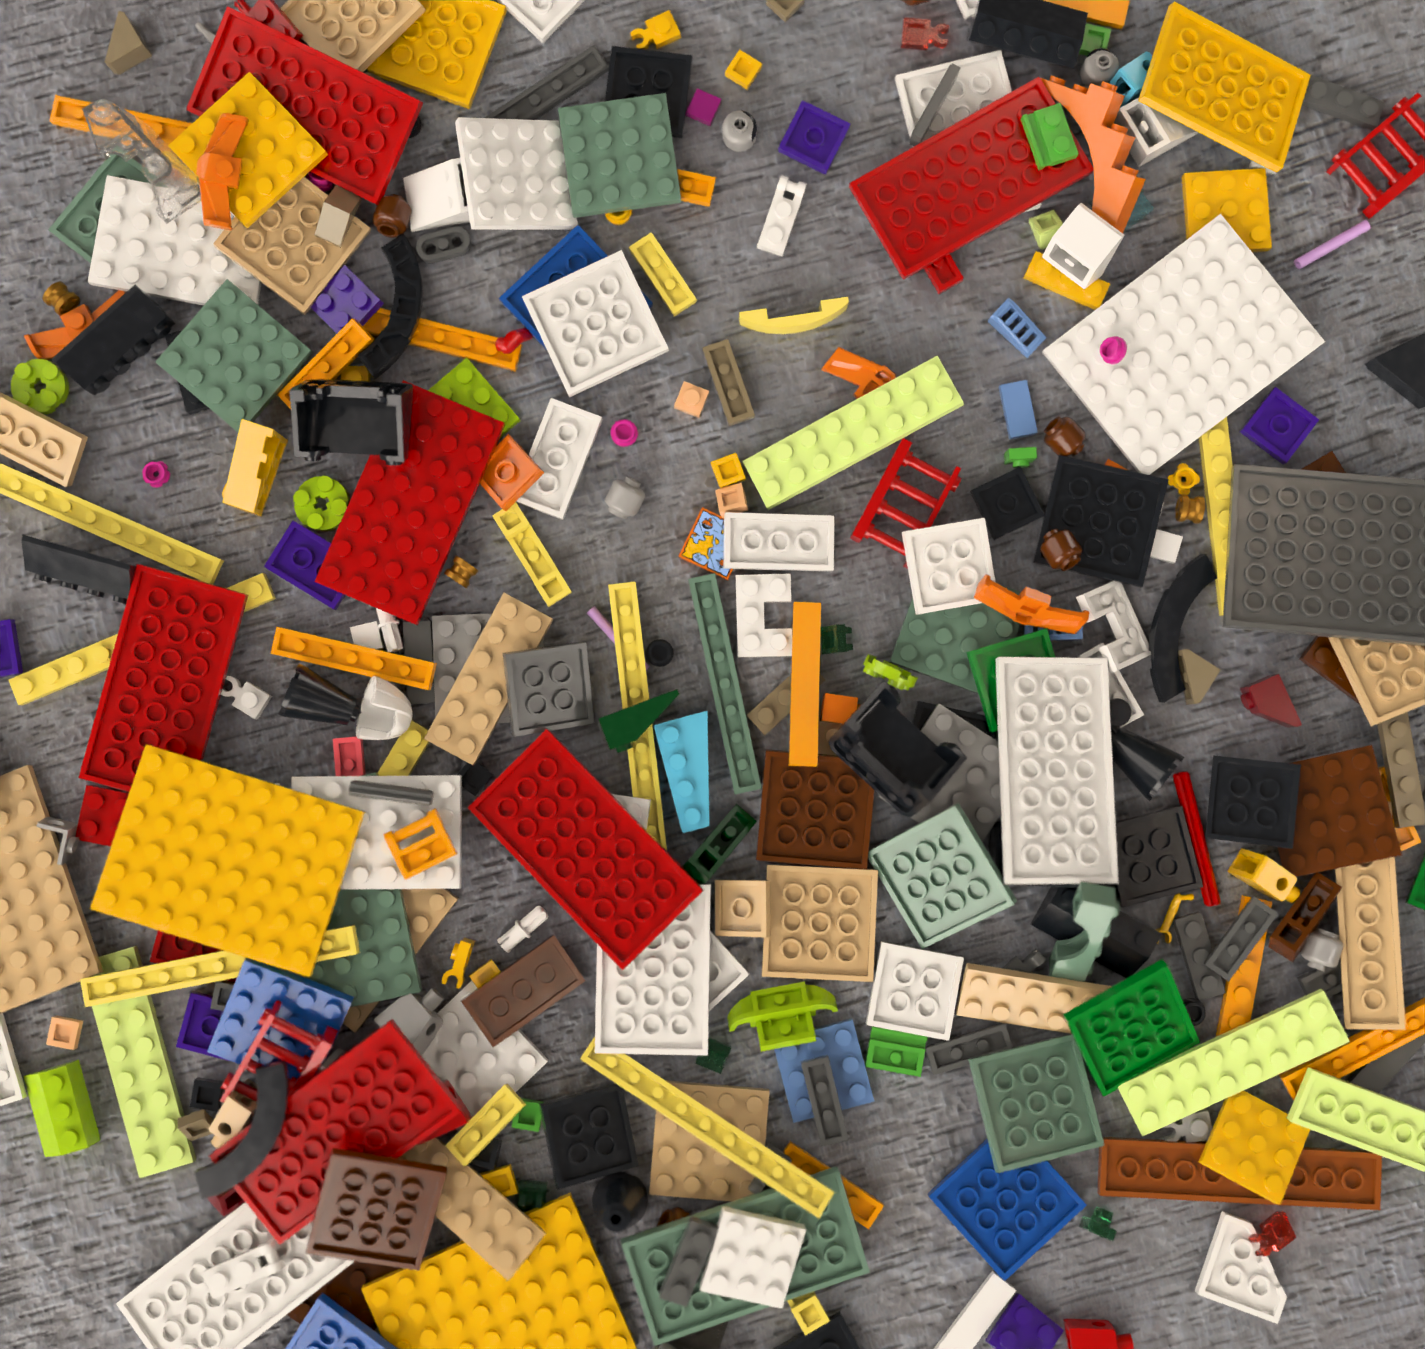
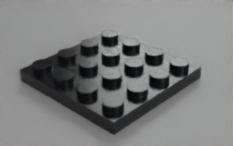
(1110, 516)

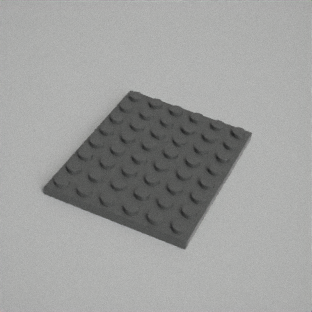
(1326, 554)

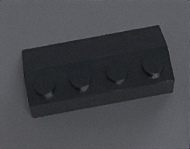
(1030, 29)
(114, 341)
(77, 568)
(1124, 949)

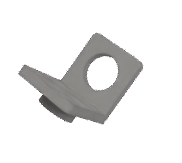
(69, 841)

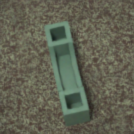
(1093, 910)

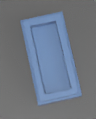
(1018, 409)

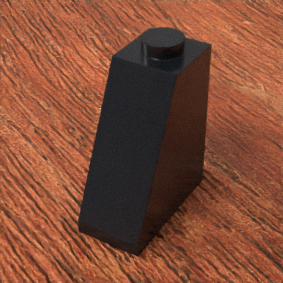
(1403, 369)

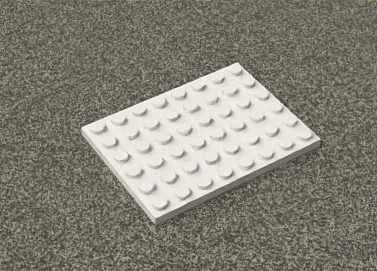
(1200, 342)

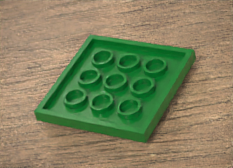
(1132, 1027)

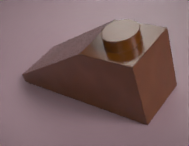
(1304, 916)

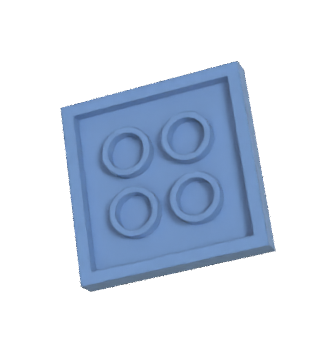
(847, 1065)

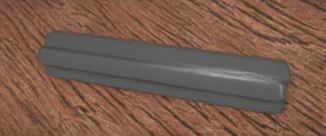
(391, 793)

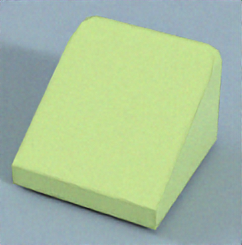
(1044, 227)

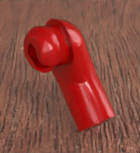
(512, 340)

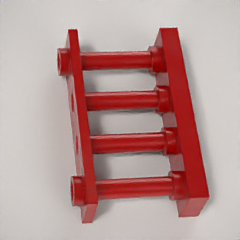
(1397, 181)
(892, 481)
(305, 1065)

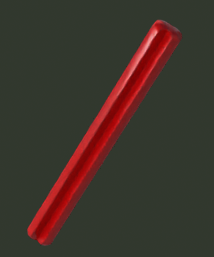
(1188, 802)

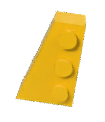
(253, 467)

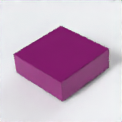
(703, 107)

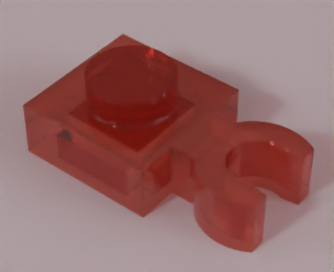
(918, 34)
(1275, 1234)

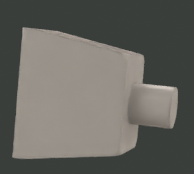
(415, 1017)

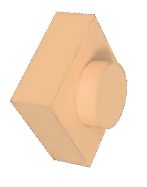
(691, 399)
(731, 499)
(64, 1032)

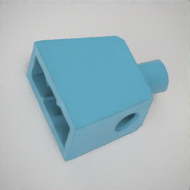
(1133, 75)

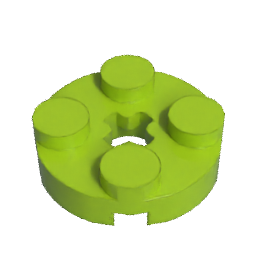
(28, 375)
(306, 499)
(897, 676)

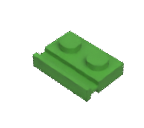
(1049, 136)
(895, 1051)

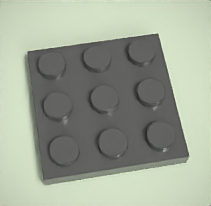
(548, 688)

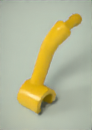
(1170, 915)

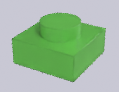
(1094, 38)
(1020, 456)
(529, 1117)

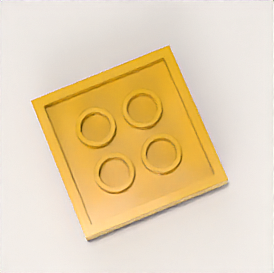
(1234, 194)
(1254, 1145)

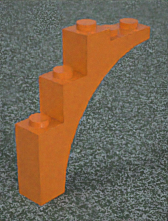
(1095, 112)

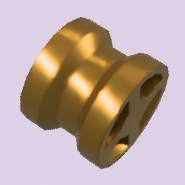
(60, 298)
(1190, 508)
(461, 571)

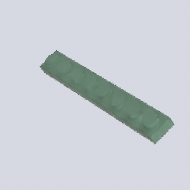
(724, 683)

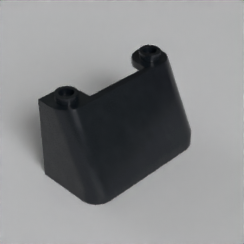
(351, 419)
(894, 753)

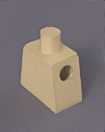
(233, 1116)

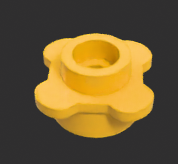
(1190, 476)

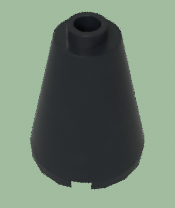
(317, 699)
(1143, 760)
(619, 1201)

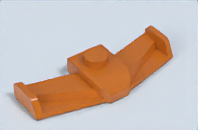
(220, 170)
(49, 343)
(858, 371)
(1029, 607)

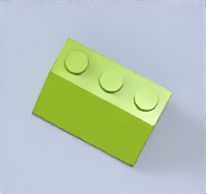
(62, 1109)

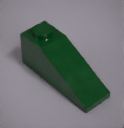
(630, 723)
(719, 845)

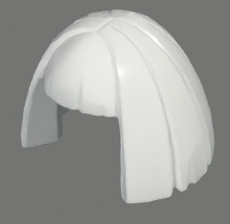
(383, 711)

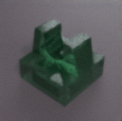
(834, 639)
(716, 1057)
(531, 1194)
(1099, 1224)

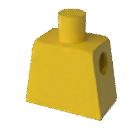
(1264, 876)

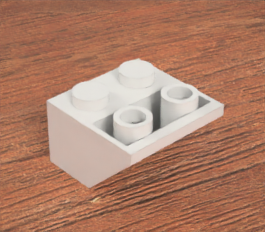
(1083, 246)

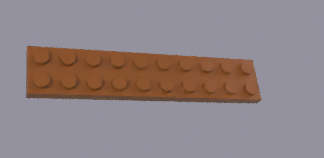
(1173, 1172)

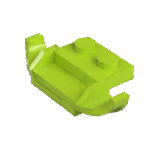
(782, 1013)

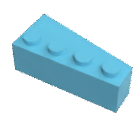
(685, 759)

